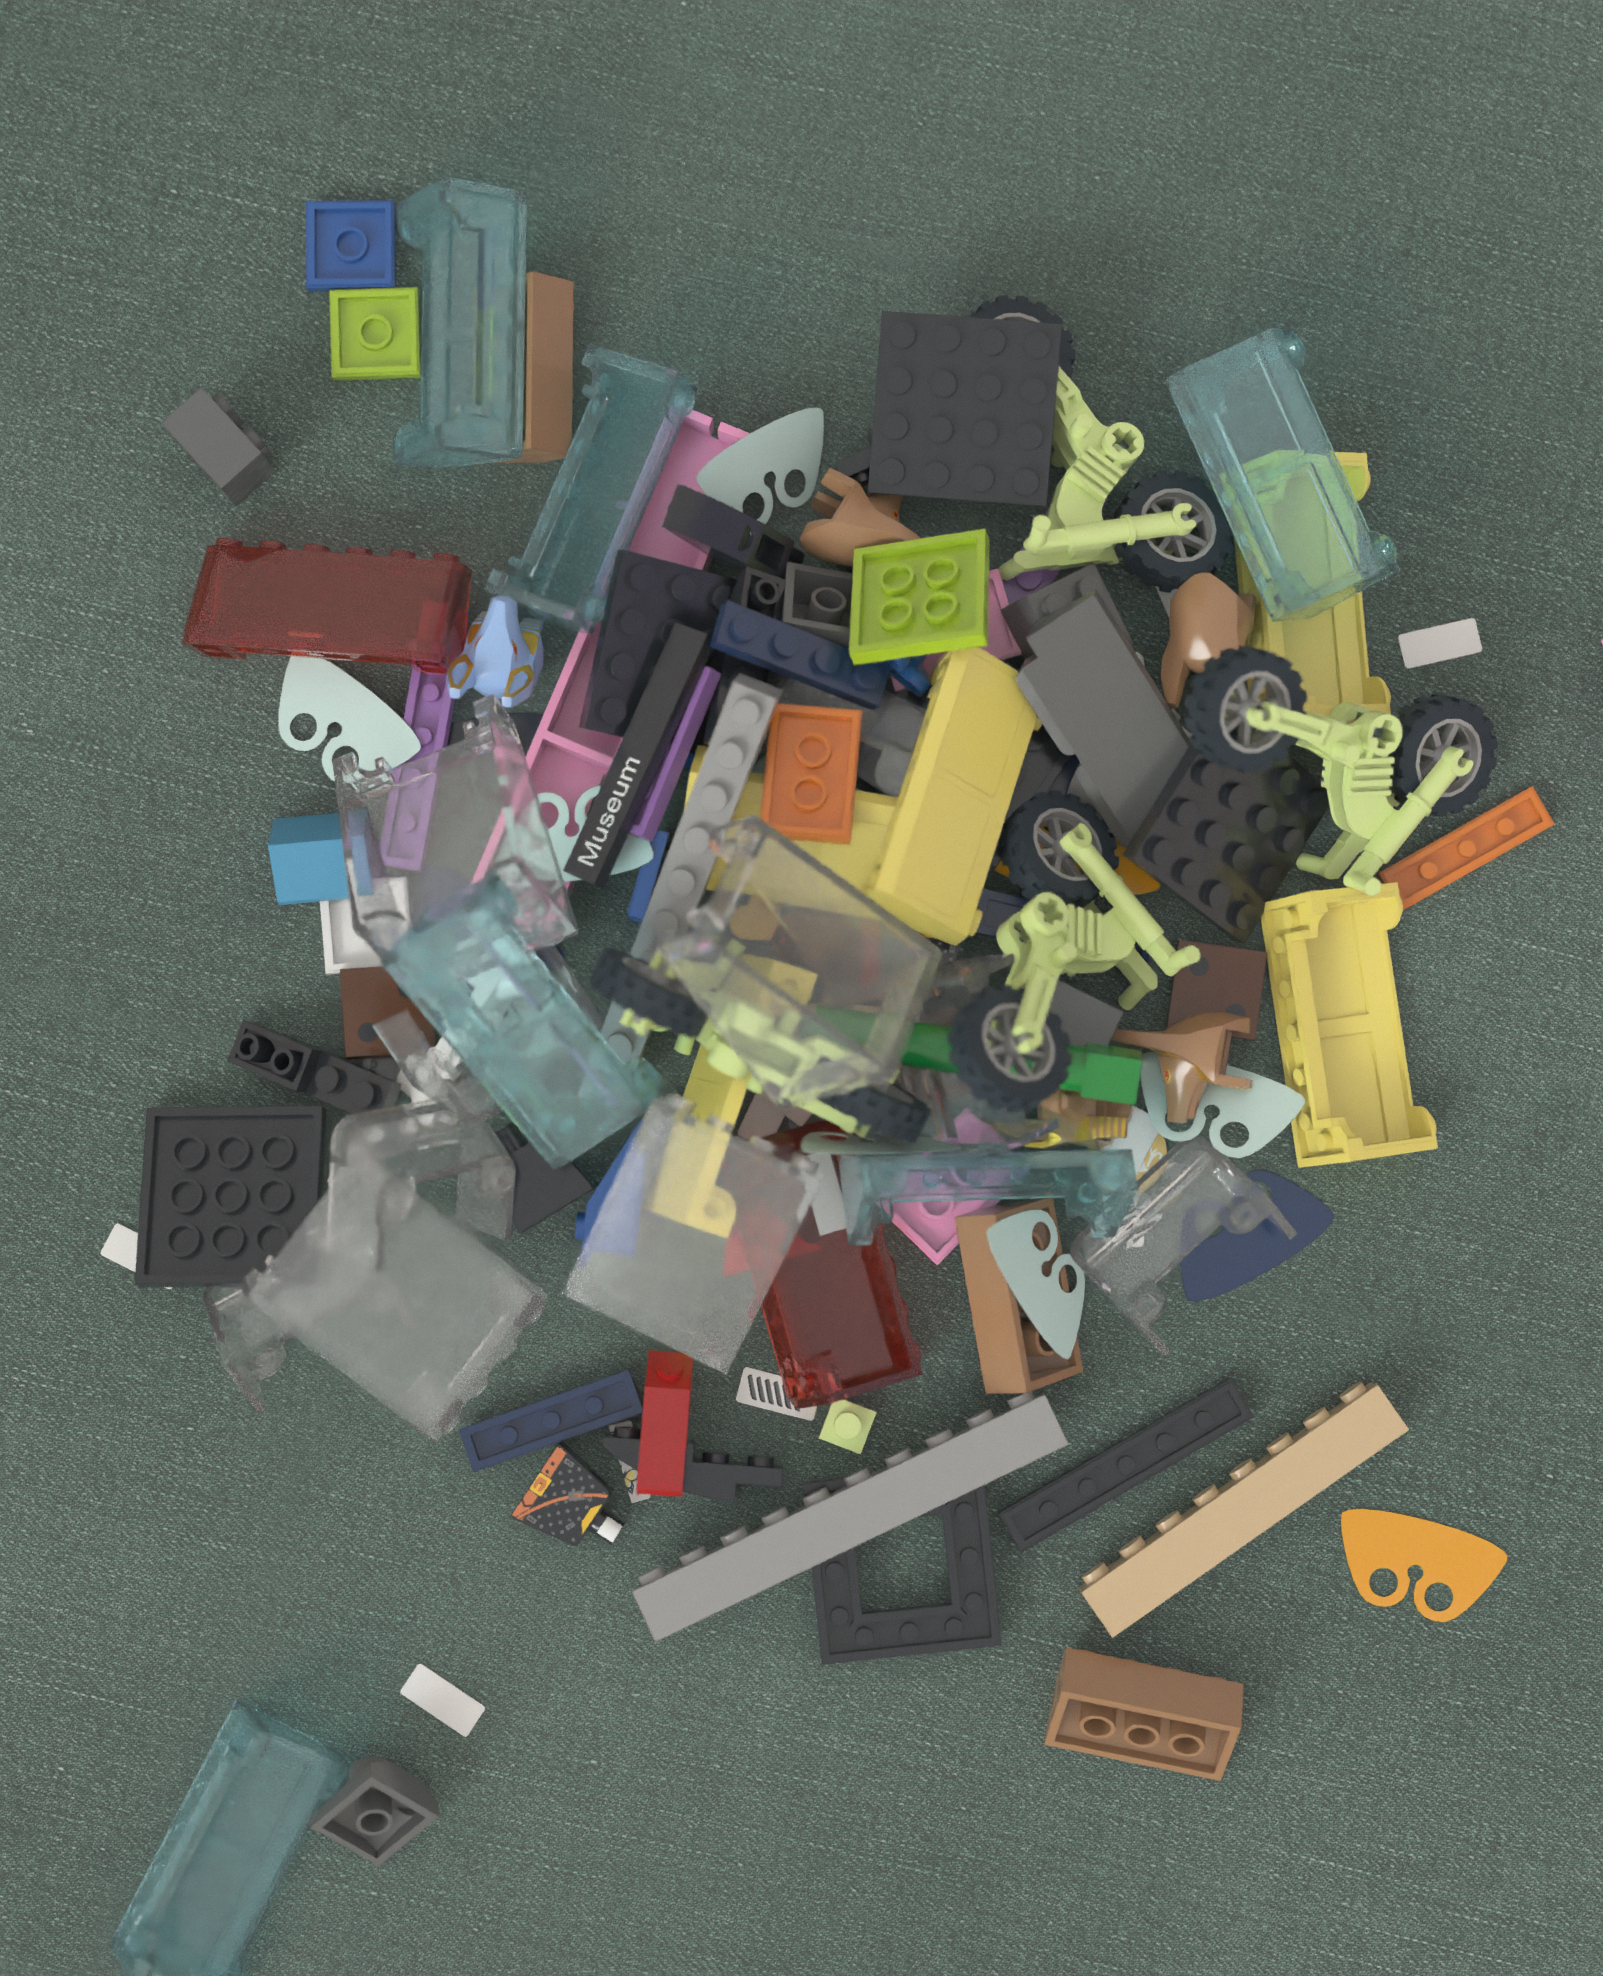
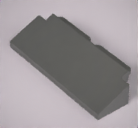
(1103, 710)

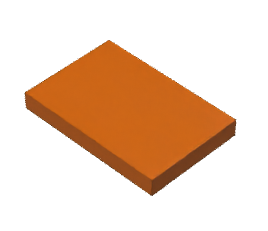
(812, 772)

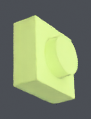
(847, 1425)

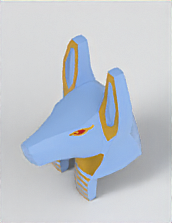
(499, 655)

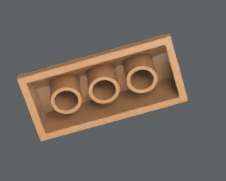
(547, 369)
(1008, 1344)
(1144, 1714)

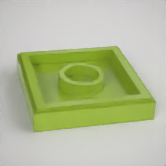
(375, 333)

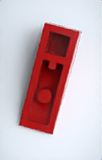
(665, 1423)

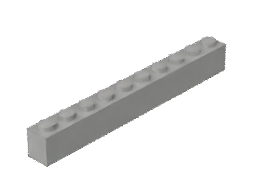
(690, 857)
(849, 1515)

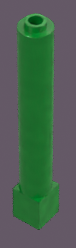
(1095, 1071)

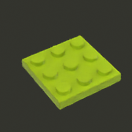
(920, 597)

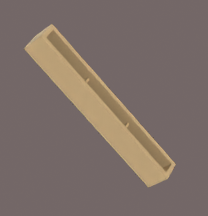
(1242, 1507)

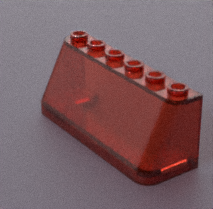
(329, 605)
(836, 1306)

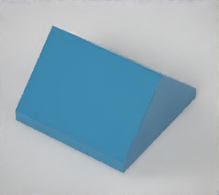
(308, 859)

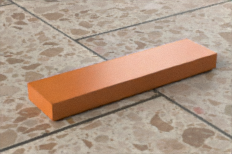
(1468, 847)

